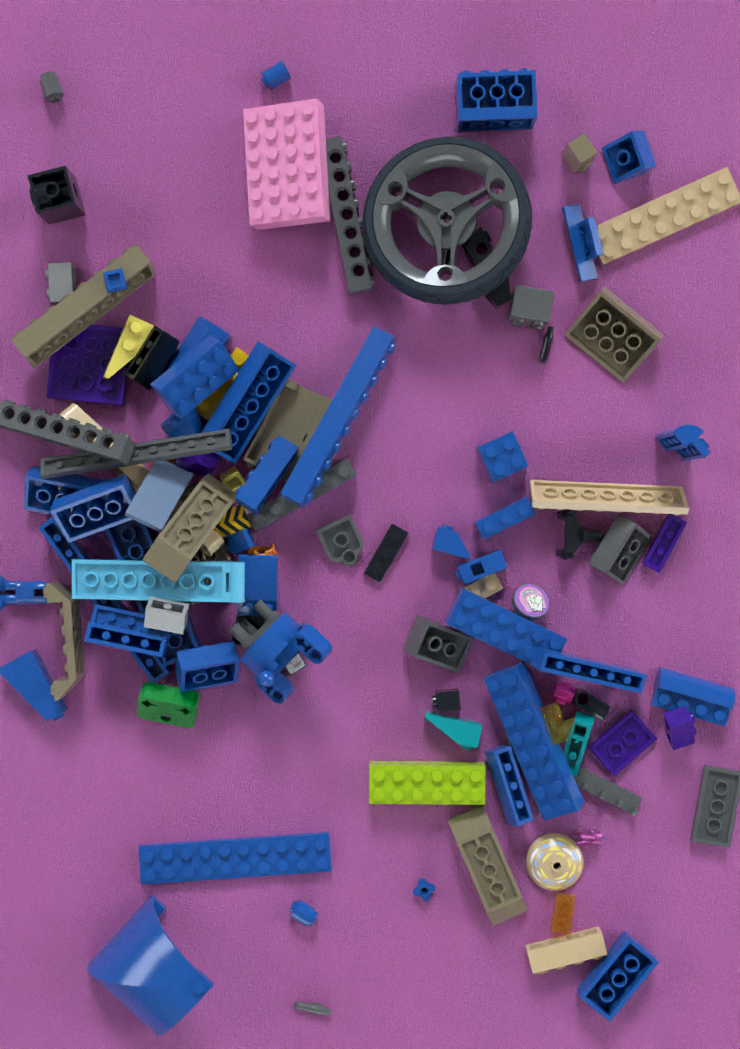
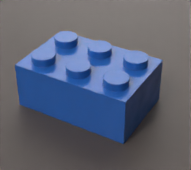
(207, 666)

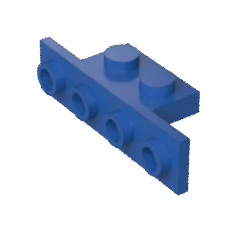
(583, 240)

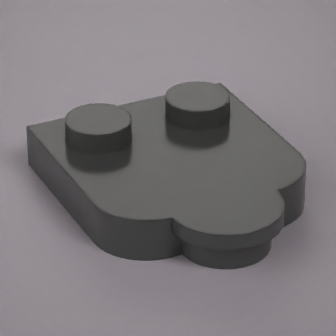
(341, 540)

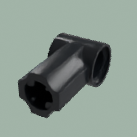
(591, 704)

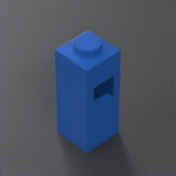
(481, 567)

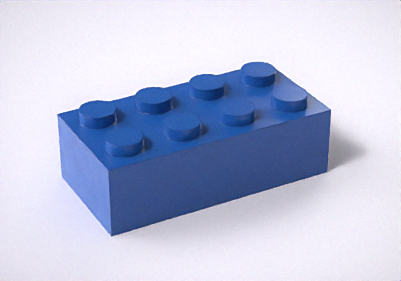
(195, 377)
(93, 508)
(617, 976)

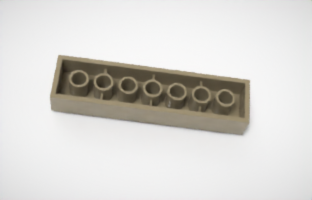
(81, 308)

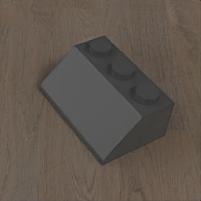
(620, 549)

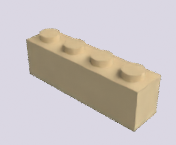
(566, 950)

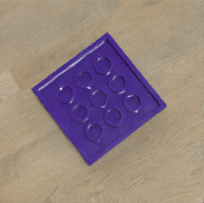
(79, 368)

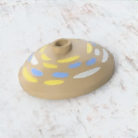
(550, 850)

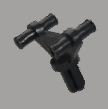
(575, 534)

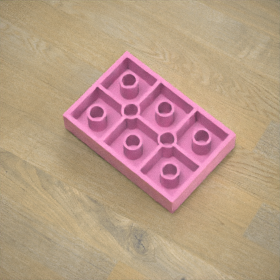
(286, 164)

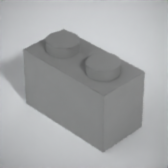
(61, 281)
(166, 615)

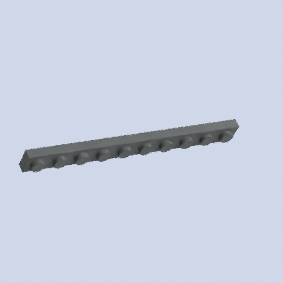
(143, 453)

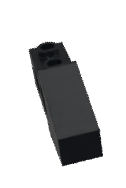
(480, 238)

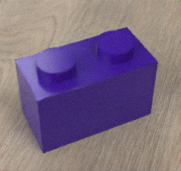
(679, 727)

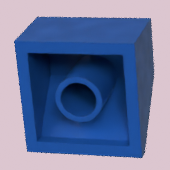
(629, 156)

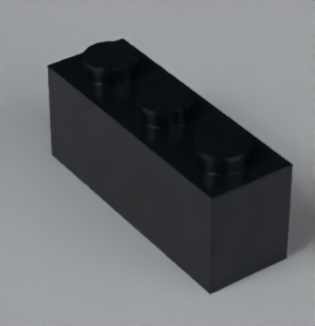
(152, 357)

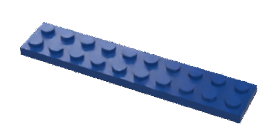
(235, 858)

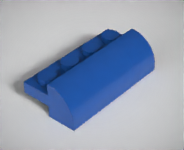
(685, 441)
(125, 631)
(701, 697)

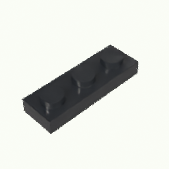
(386, 552)

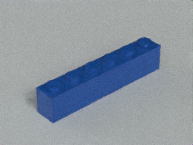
(588, 669)

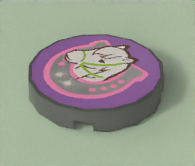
(530, 602)

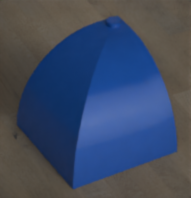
(149, 971)

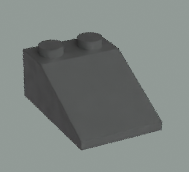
(437, 644)

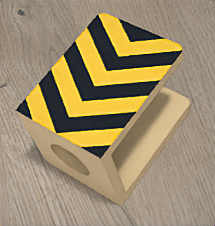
(233, 521)

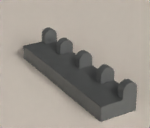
(607, 791)

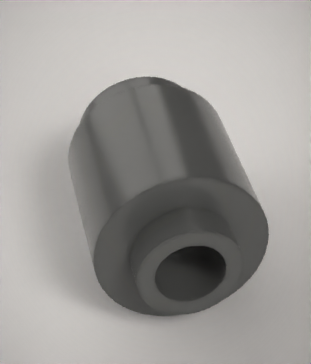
(51, 87)

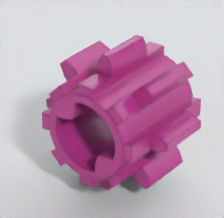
(563, 692)

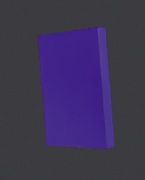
(622, 742)

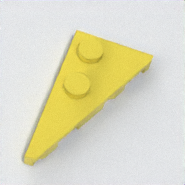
(129, 343)

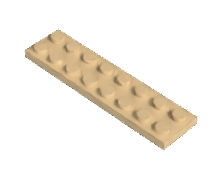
(667, 215)
(608, 497)

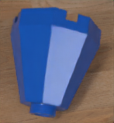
(187, 425)

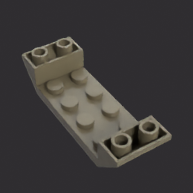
(190, 527)
(73, 635)
(487, 865)

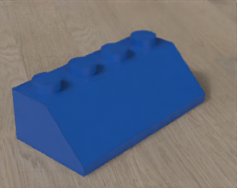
(198, 333)
(41, 492)

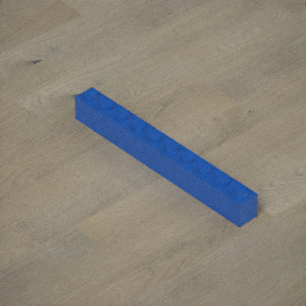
(338, 417)
(67, 552)

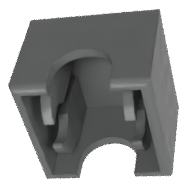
(530, 307)

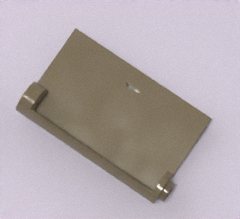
(291, 416)

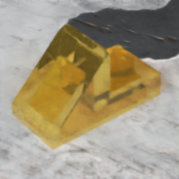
(558, 727)

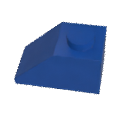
(240, 541)
(449, 542)

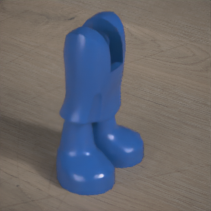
(24, 592)

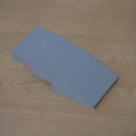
(159, 495)

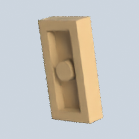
(485, 586)

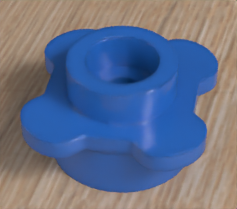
(422, 883)

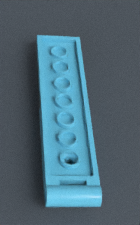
(140, 581)

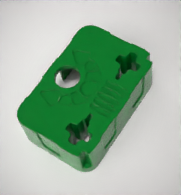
(162, 700)

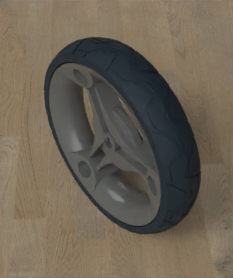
(436, 154)

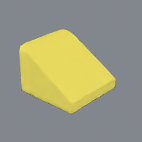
(232, 478)

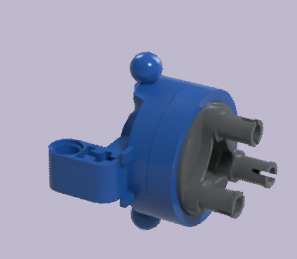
(274, 646)

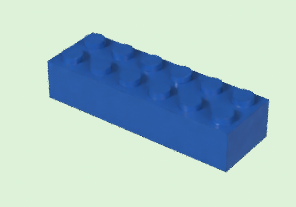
(250, 397)
(500, 626)

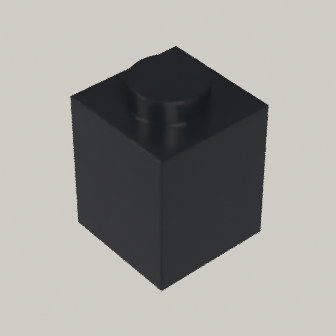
(446, 700)

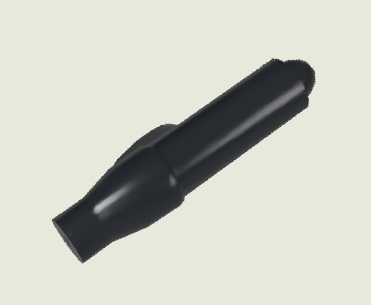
(546, 344)

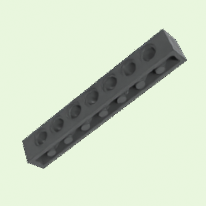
(355, 284)
(119, 452)

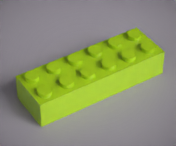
(427, 782)

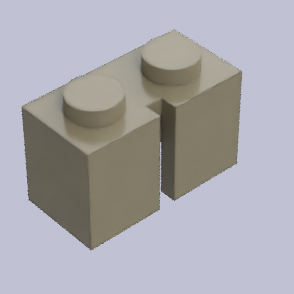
(579, 154)

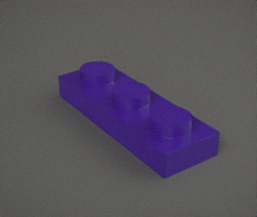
(664, 542)

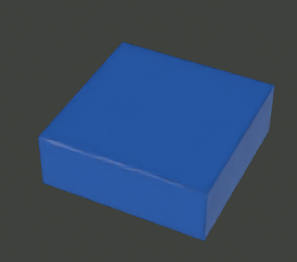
(115, 280)

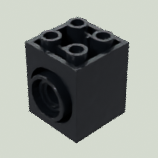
(56, 195)

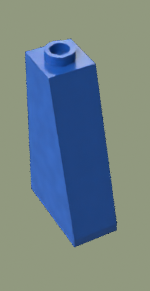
(34, 683)

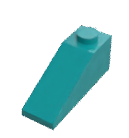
(460, 730)
(578, 741)

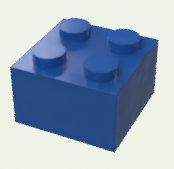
(502, 457)

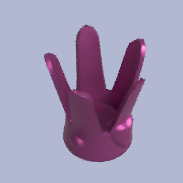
(594, 836)

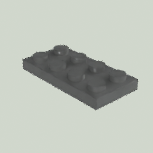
(716, 806)

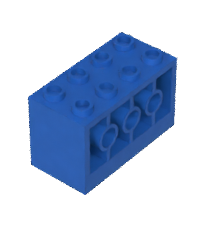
(496, 100)

